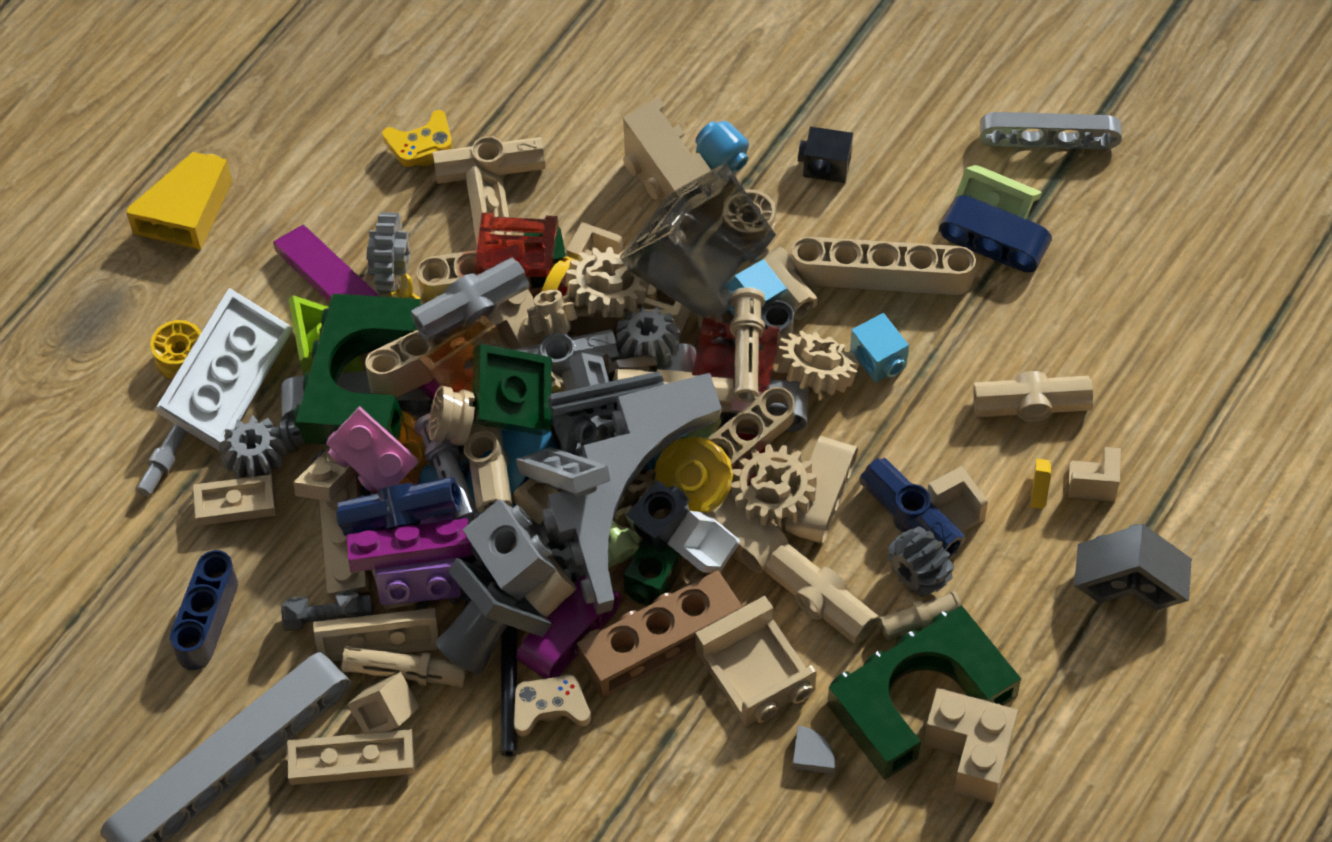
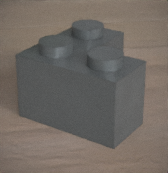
(1133, 563)

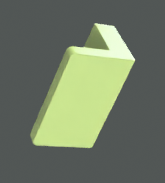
(997, 191)

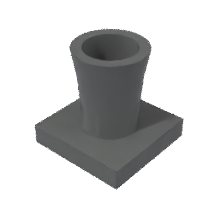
(485, 618)

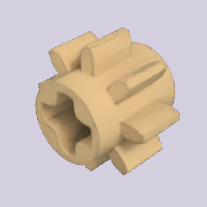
(552, 313)

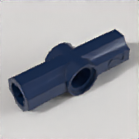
(897, 493)
(399, 506)

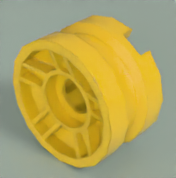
(168, 341)

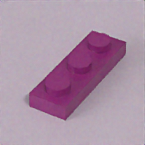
(408, 545)

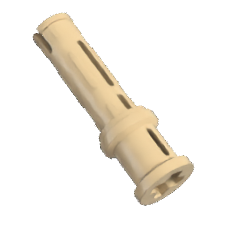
(747, 329)

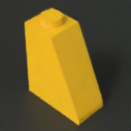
(183, 202)

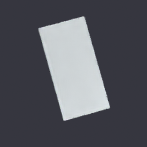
(224, 369)

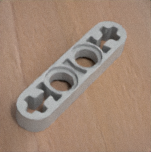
(1009, 128)

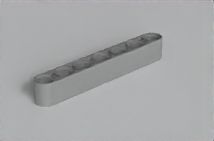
(229, 754)

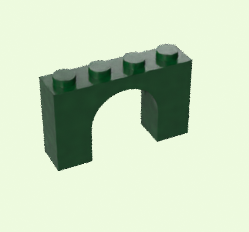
(350, 329)
(948, 646)

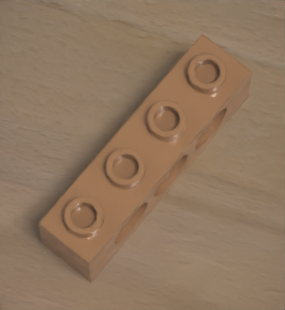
(650, 652)

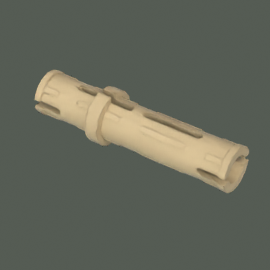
(415, 668)

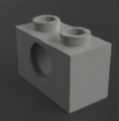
(492, 538)

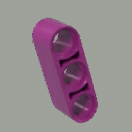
(570, 623)

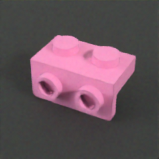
(370, 451)

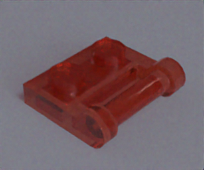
(532, 252)
(720, 359)

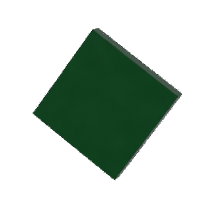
(512, 389)

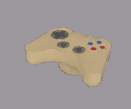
(549, 701)

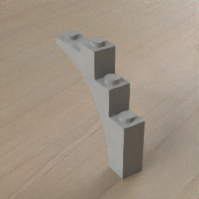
(649, 424)

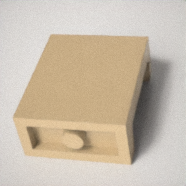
(754, 662)

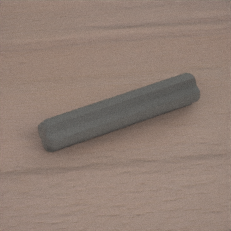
(601, 394)

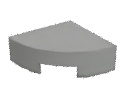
(812, 752)

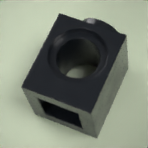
(826, 154)
(658, 531)

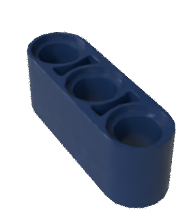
(995, 233)
(202, 593)

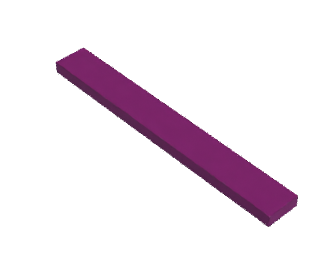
(325, 271)

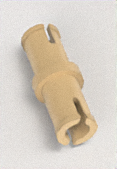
(917, 616)

